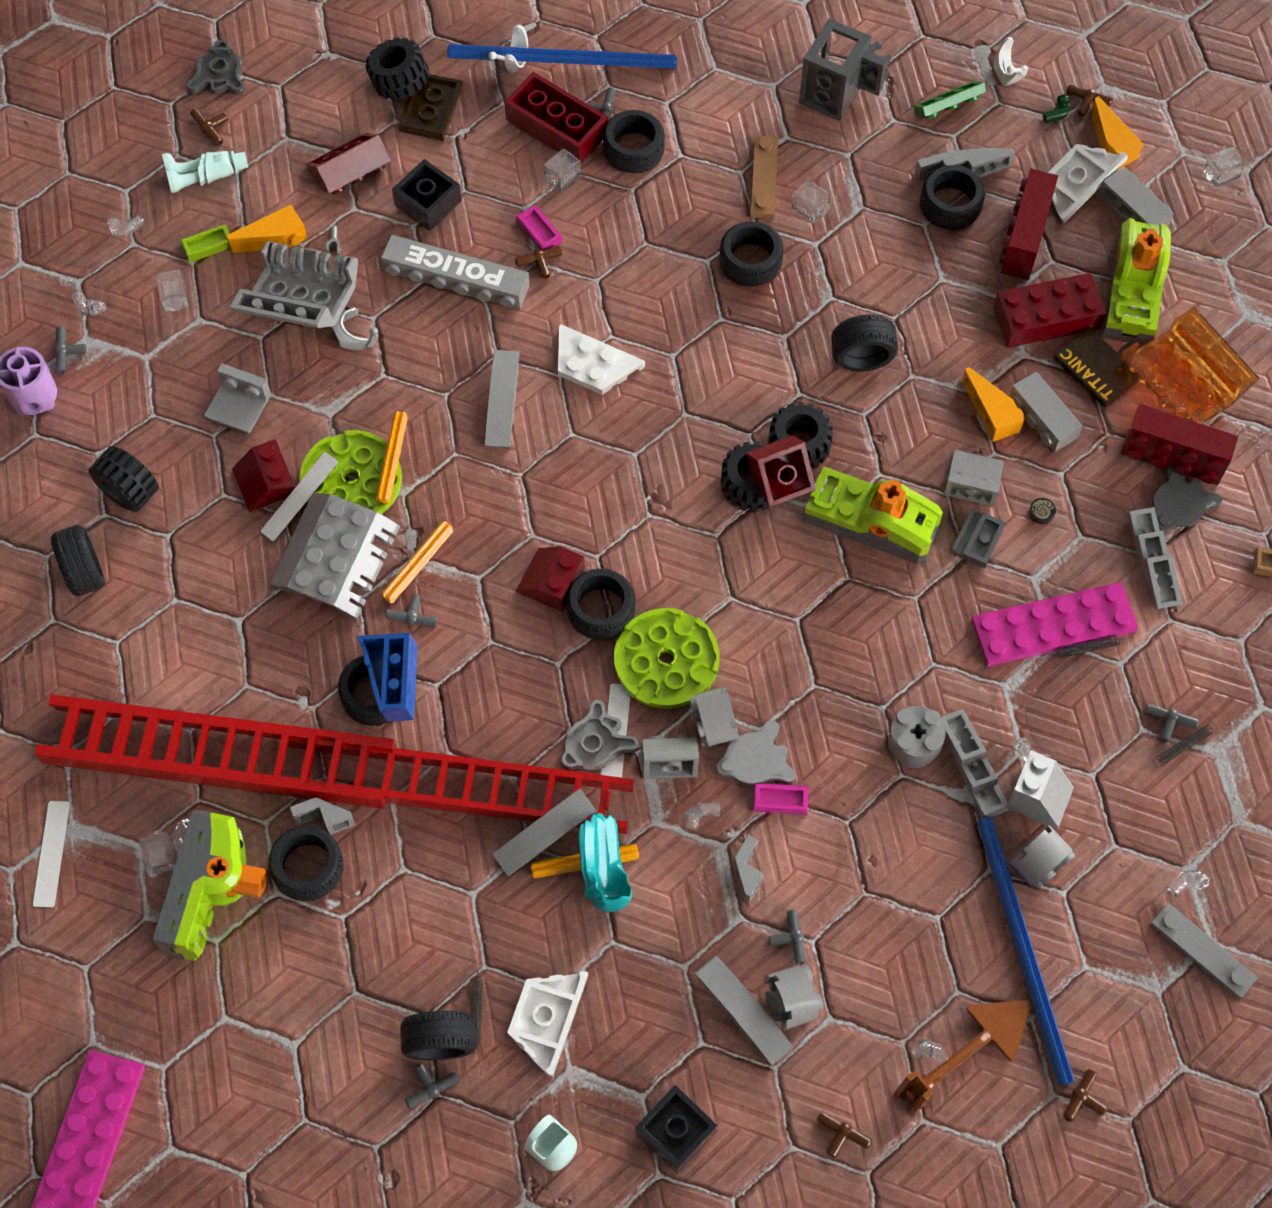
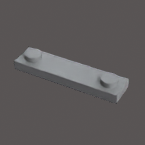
(1203, 951)

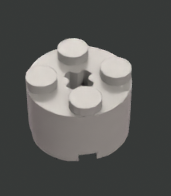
(714, 717)
(922, 723)
(1041, 856)
(792, 996)

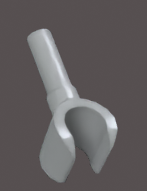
(333, 242)

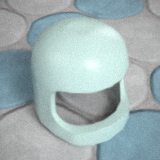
(553, 1147)

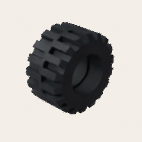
(397, 68)
(808, 420)
(123, 478)
(735, 488)

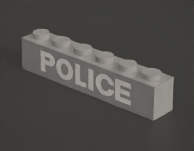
(455, 272)

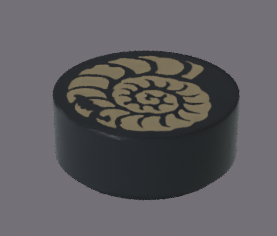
(1042, 511)

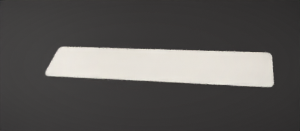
(299, 496)
(619, 708)
(51, 854)

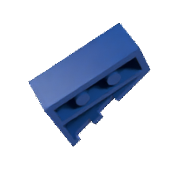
(392, 671)

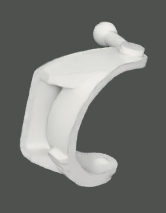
(519, 39)
(1003, 66)

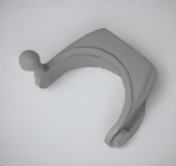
(346, 339)

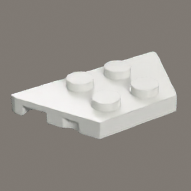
(1081, 175)
(593, 362)
(545, 1017)

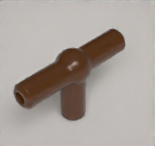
(1088, 96)
(208, 126)
(539, 258)
(1081, 1096)
(844, 1131)

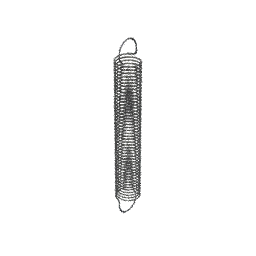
(1087, 644)
(1168, 754)
(475, 1006)

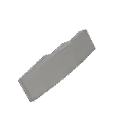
(980, 161)
(502, 399)
(1154, 558)
(973, 764)
(544, 832)
(743, 1010)

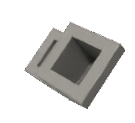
(335, 818)
(748, 877)

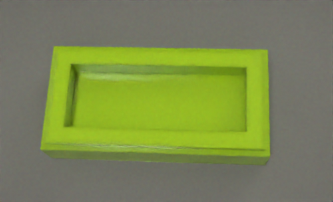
(206, 243)

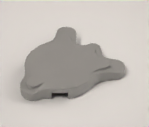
(595, 741)
(756, 758)

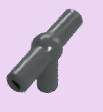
(607, 107)
(62, 349)
(412, 616)
(1171, 717)
(795, 937)
(431, 1088)

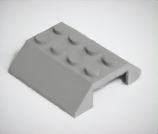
(300, 291)
(333, 552)

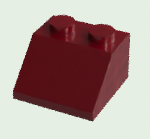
(782, 470)
(263, 476)
(551, 576)

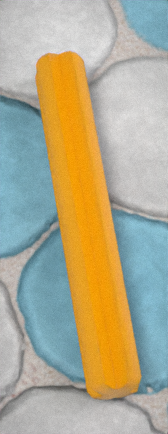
(391, 457)
(417, 562)
(573, 862)

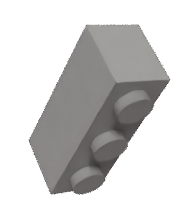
(1134, 199)
(1045, 412)

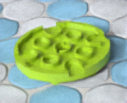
(359, 454)
(657, 682)

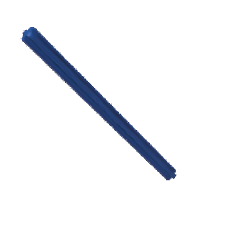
(564, 56)
(1025, 952)

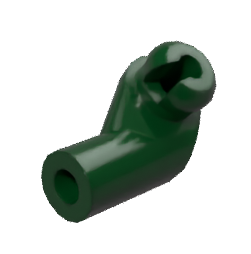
(1060, 111)

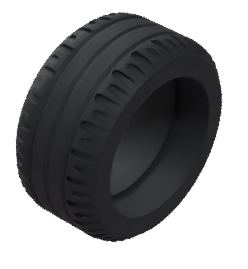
(633, 122)
(956, 178)
(756, 234)
(864, 343)
(77, 560)
(595, 580)
(348, 679)
(289, 842)
(438, 1035)

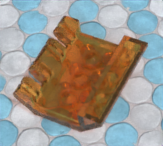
(1191, 369)

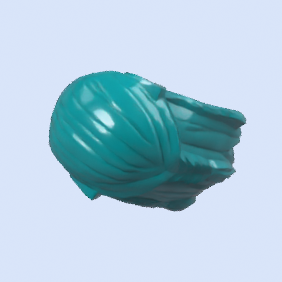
(601, 864)

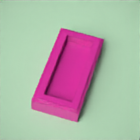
(539, 228)
(780, 798)

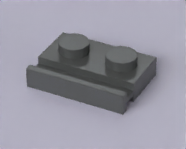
(978, 537)

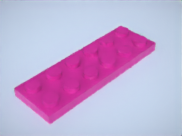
(1054, 624)
(89, 1132)

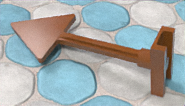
(1001, 1024)

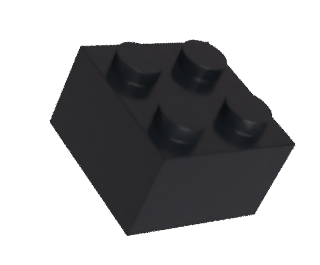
(427, 194)
(676, 1129)

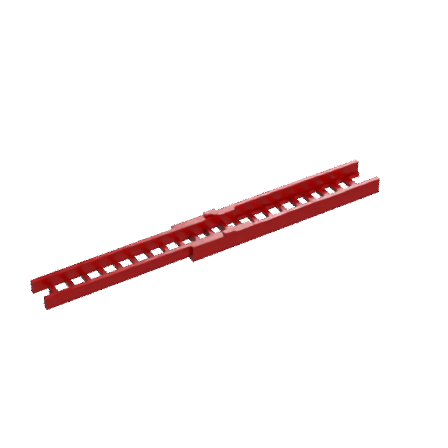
(302, 738)

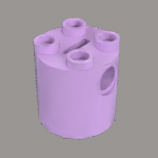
(27, 381)

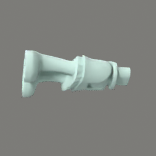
(204, 169)

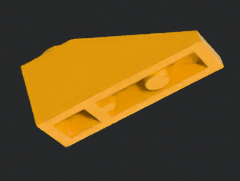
(1113, 133)
(279, 227)
(993, 406)

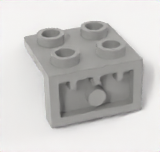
(238, 399)
(974, 478)

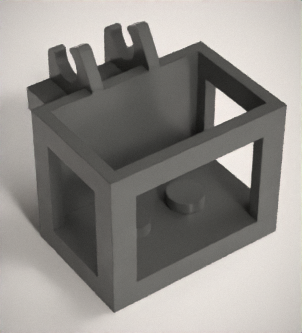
(833, 87)

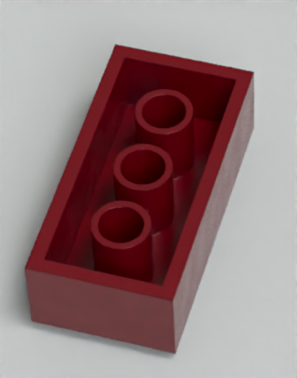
(555, 117)
(1027, 223)
(1049, 310)
(1179, 444)

